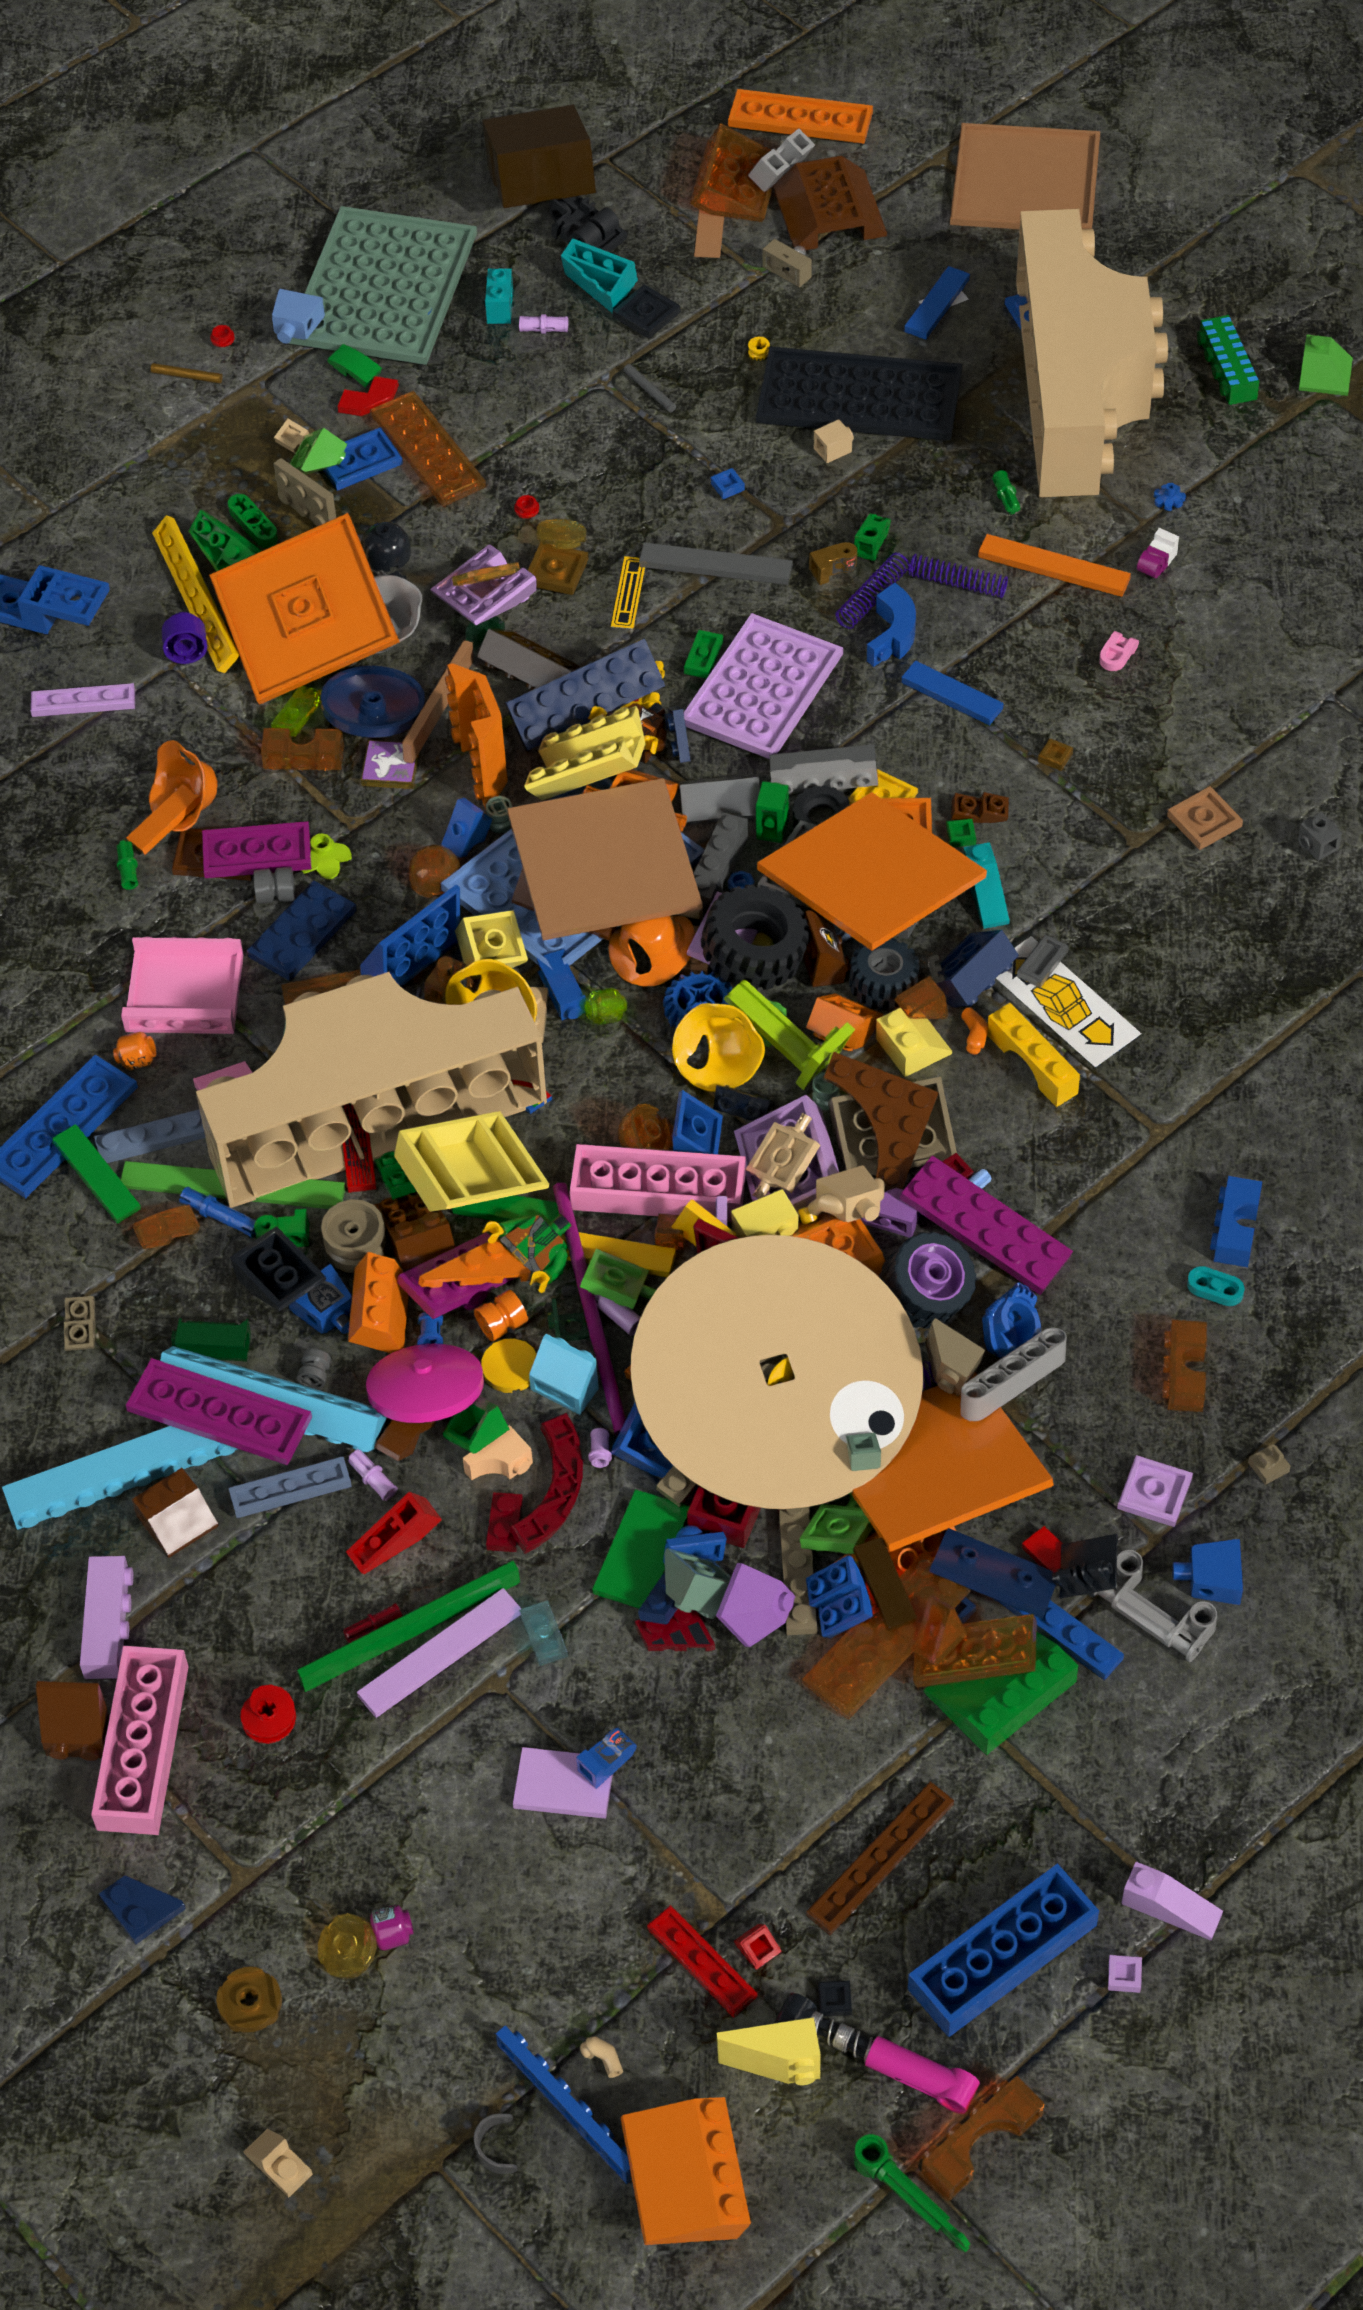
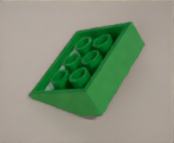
(1000, 1705)

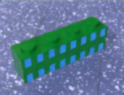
(1228, 360)

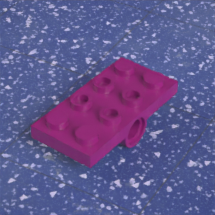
(451, 1295)

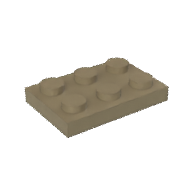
(304, 494)

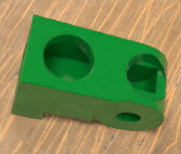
(871, 536)
(294, 1227)

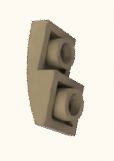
(79, 1323)

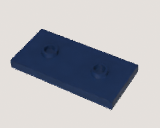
(994, 1573)

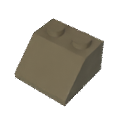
(951, 1357)

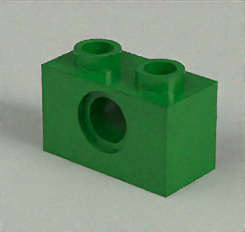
(772, 812)

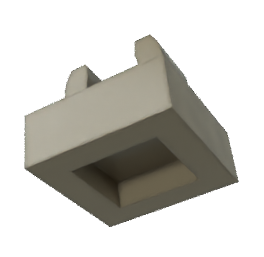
(1269, 1464)

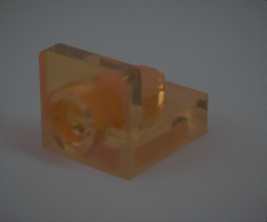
(667, 1236)

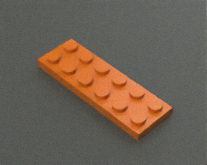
(812, 116)

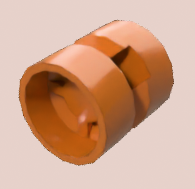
(497, 1317)

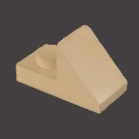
(278, 2162)

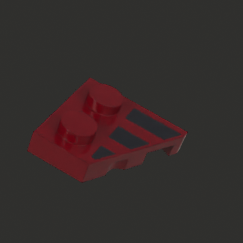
(682, 1632)

